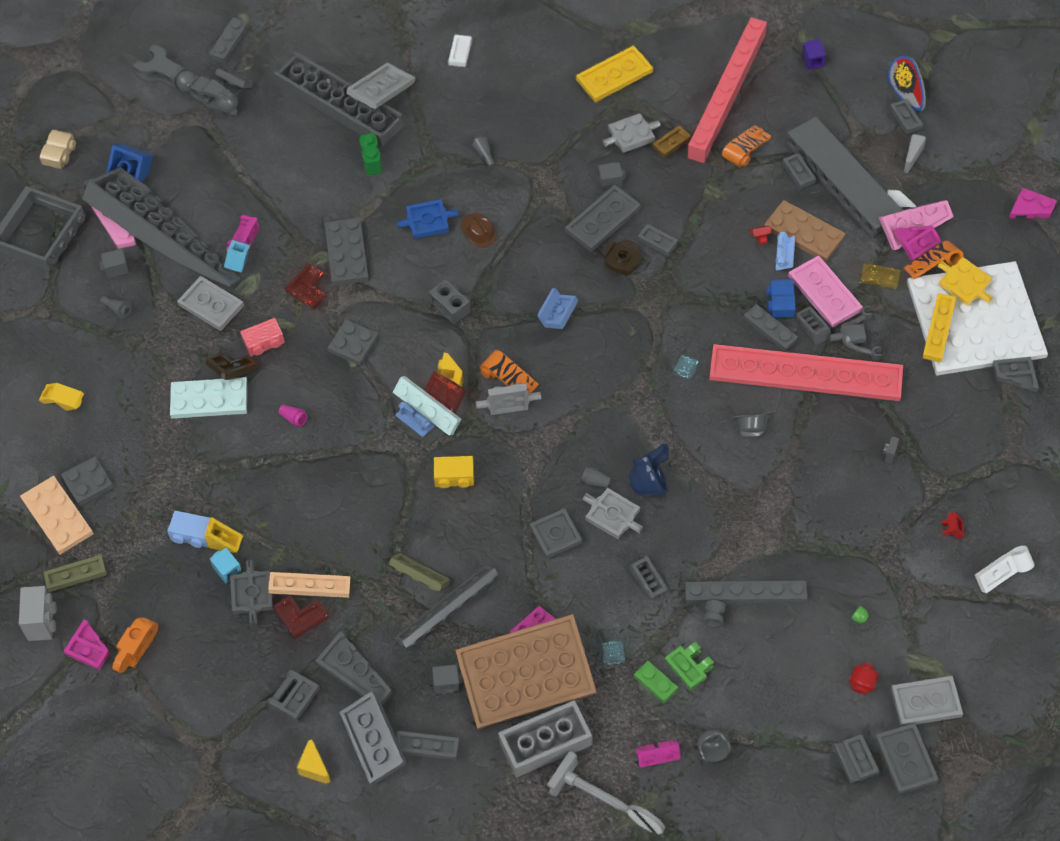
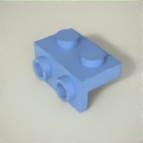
(556, 309)

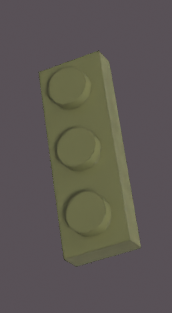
(419, 572)
(75, 573)

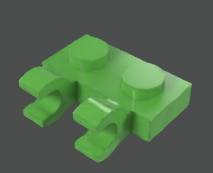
(685, 667)

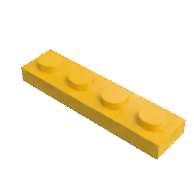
(939, 327)

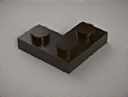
(231, 368)

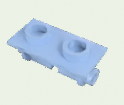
(785, 251)

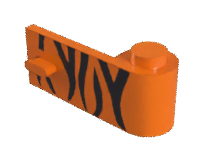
(740, 148)
(944, 251)
(506, 370)

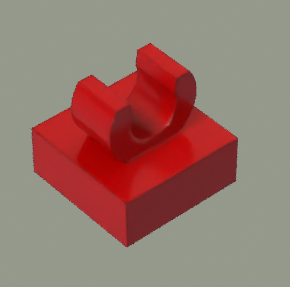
(760, 233)
(955, 525)

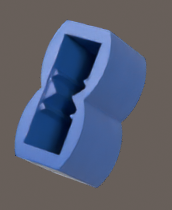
(781, 298)

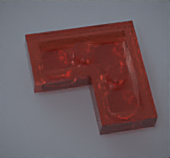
(303, 286)
(299, 620)

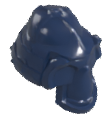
(647, 475)

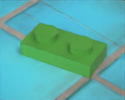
(656, 682)

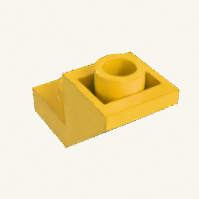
(450, 369)
(61, 395)

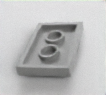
(210, 303)
(926, 701)

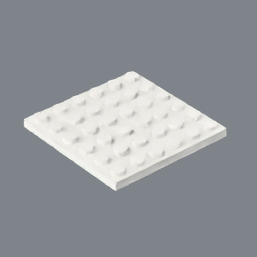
(983, 329)

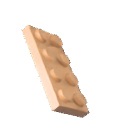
(56, 515)

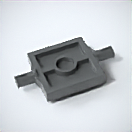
(251, 592)

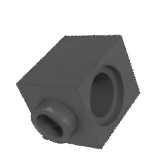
(446, 679)

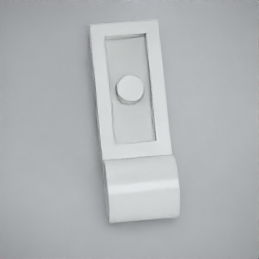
(1004, 567)

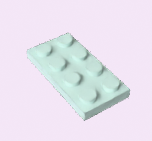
(208, 398)

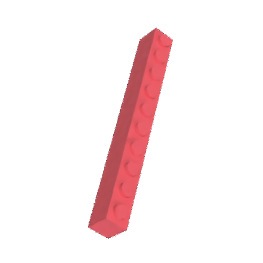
(727, 90)

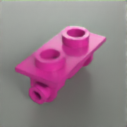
(666, 752)

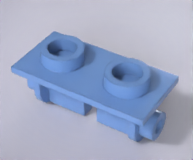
(414, 419)

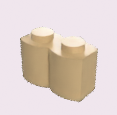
(57, 149)

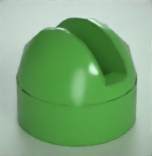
(860, 615)

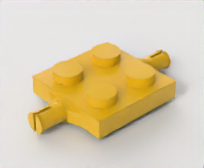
(965, 281)

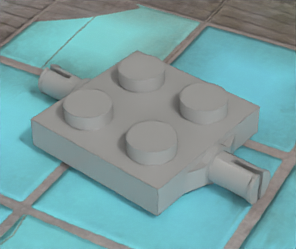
(631, 133)
(508, 399)
(612, 513)

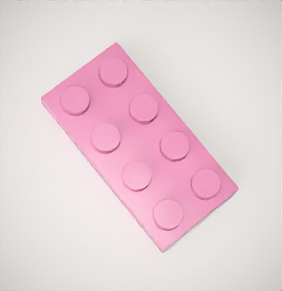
(825, 291)

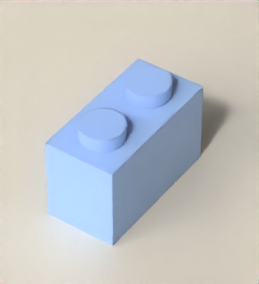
(188, 529)

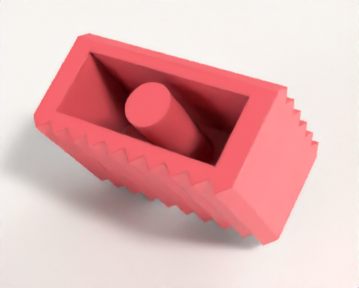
(262, 337)

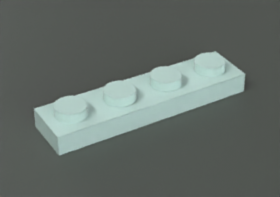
(427, 405)

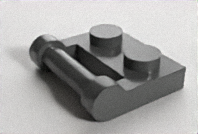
(297, 699)

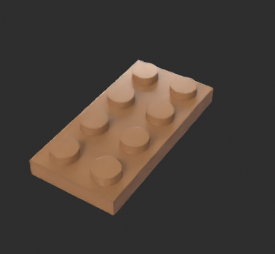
(809, 232)

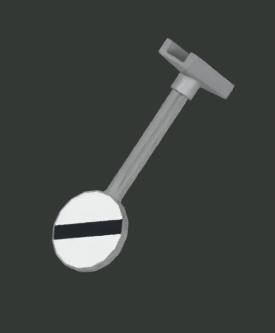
(565, 774)

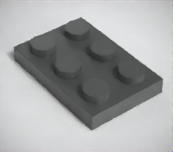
(906, 758)

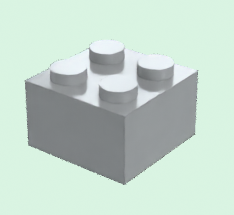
(37, 613)

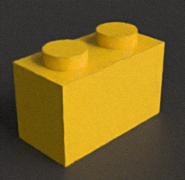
(454, 471)

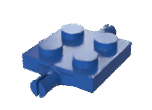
(427, 219)

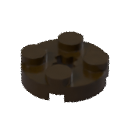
(619, 265)

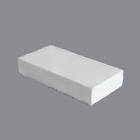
(460, 50)

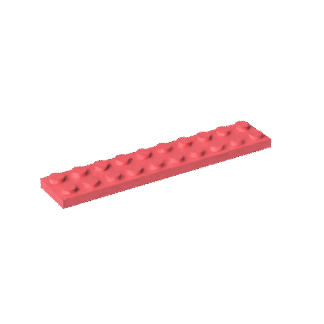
(806, 372)

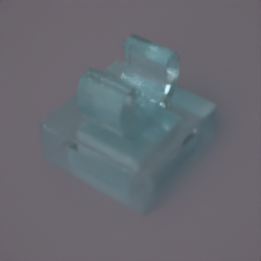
(613, 652)

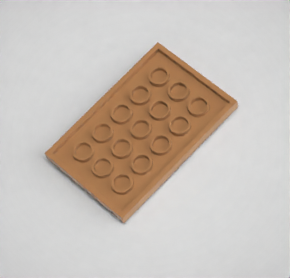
(525, 671)

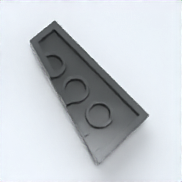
(350, 668)

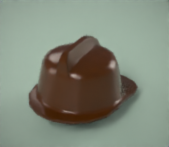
(479, 230)

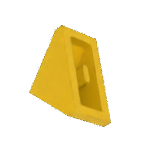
(221, 536)
(312, 765)

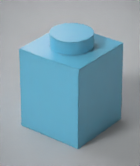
(236, 256)
(225, 564)

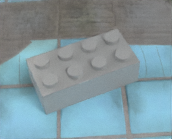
(545, 738)

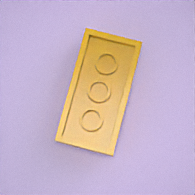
(614, 73)

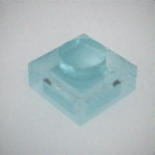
(686, 366)

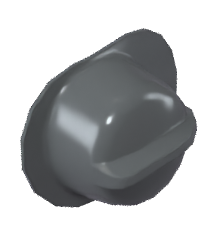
(752, 424)

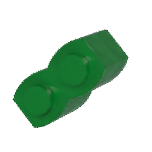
(370, 154)

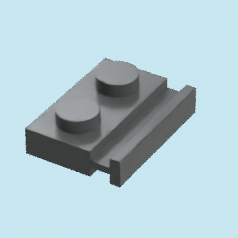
(856, 759)

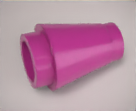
(294, 415)

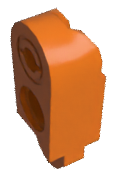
(134, 643)

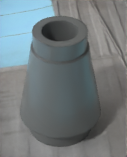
(595, 478)

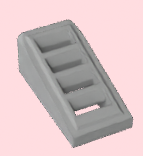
(916, 147)

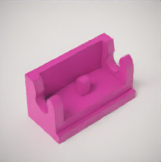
(246, 231)

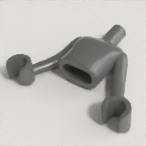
(854, 333)

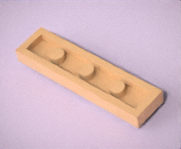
(309, 584)

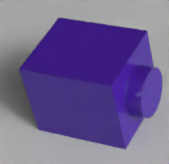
(813, 54)

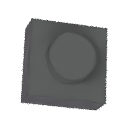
(890, 450)

